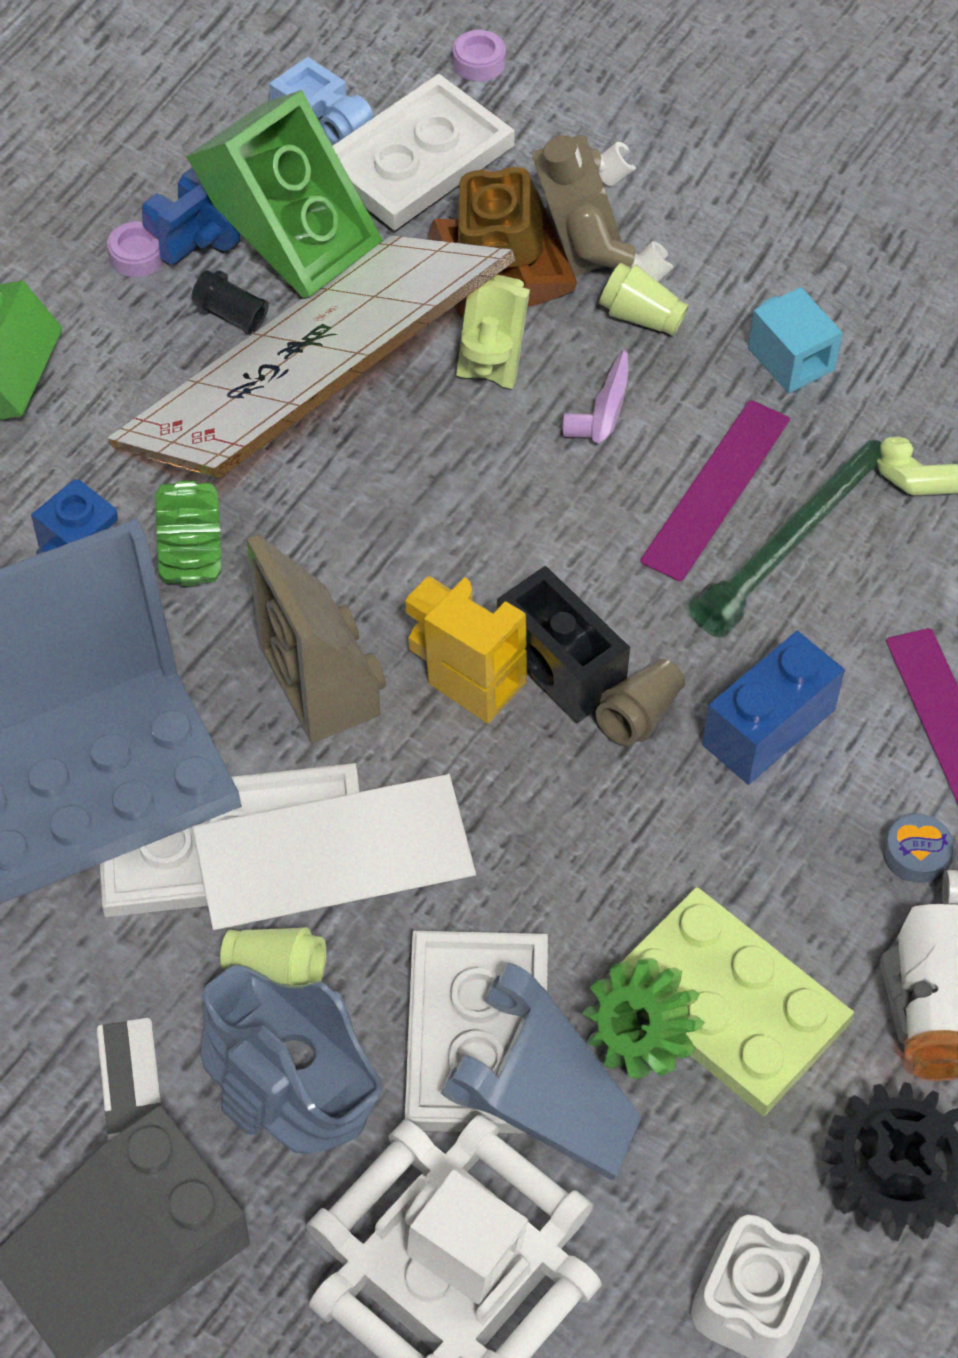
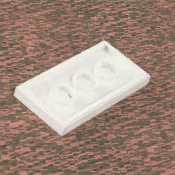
(169, 871)

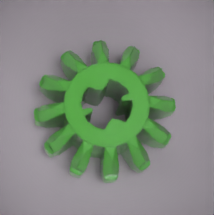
(188, 533)
(653, 1043)

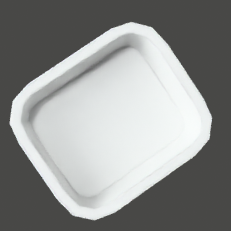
(757, 1289)

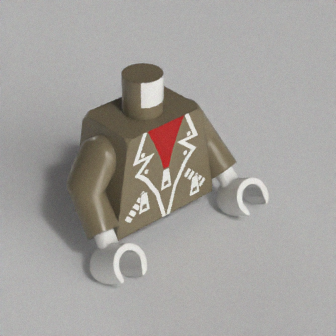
(581, 210)

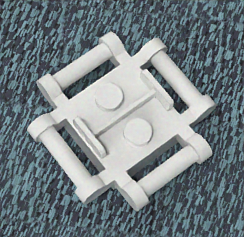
(420, 1299)

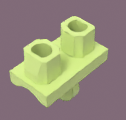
(493, 331)

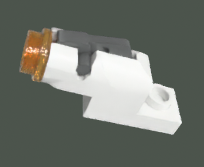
(924, 984)

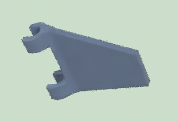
(548, 1081)

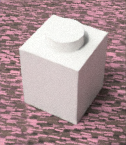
(464, 1235)

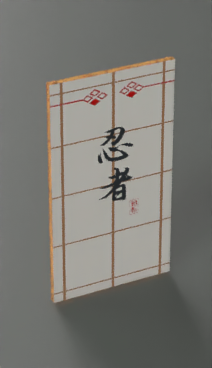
(308, 353)

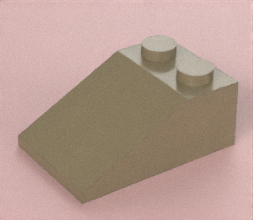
(311, 645)

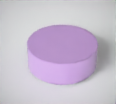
(479, 55)
(133, 250)

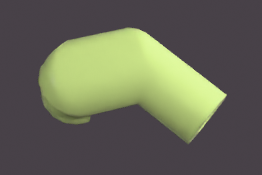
(910, 474)

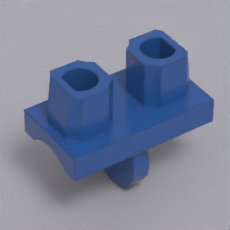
(188, 221)

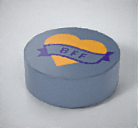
(918, 848)

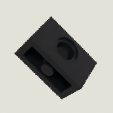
(567, 643)

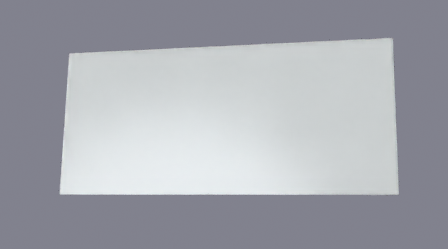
(332, 851)

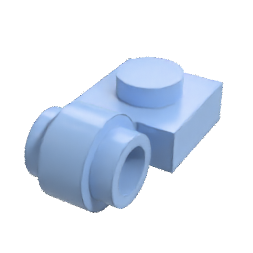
(326, 97)

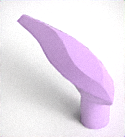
(607, 406)

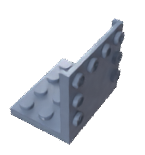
(94, 715)

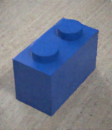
(772, 707)

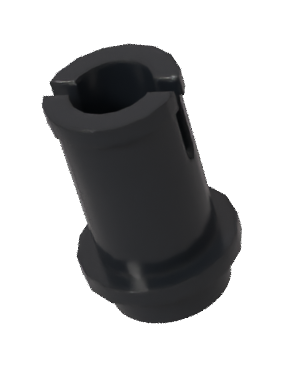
(228, 300)

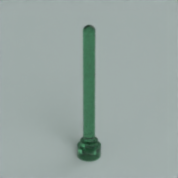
(721, 604)

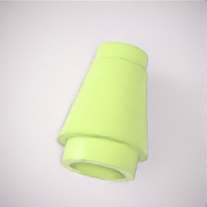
(642, 300)
(281, 954)

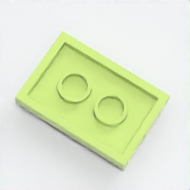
(757, 1006)

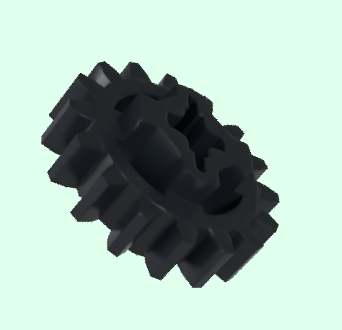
(891, 1191)

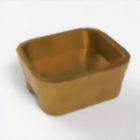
(501, 212)

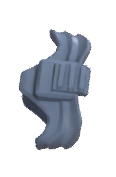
(245, 1055)

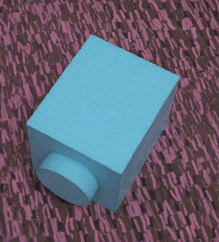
(794, 339)

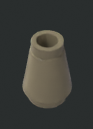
(639, 702)

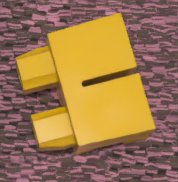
(468, 650)

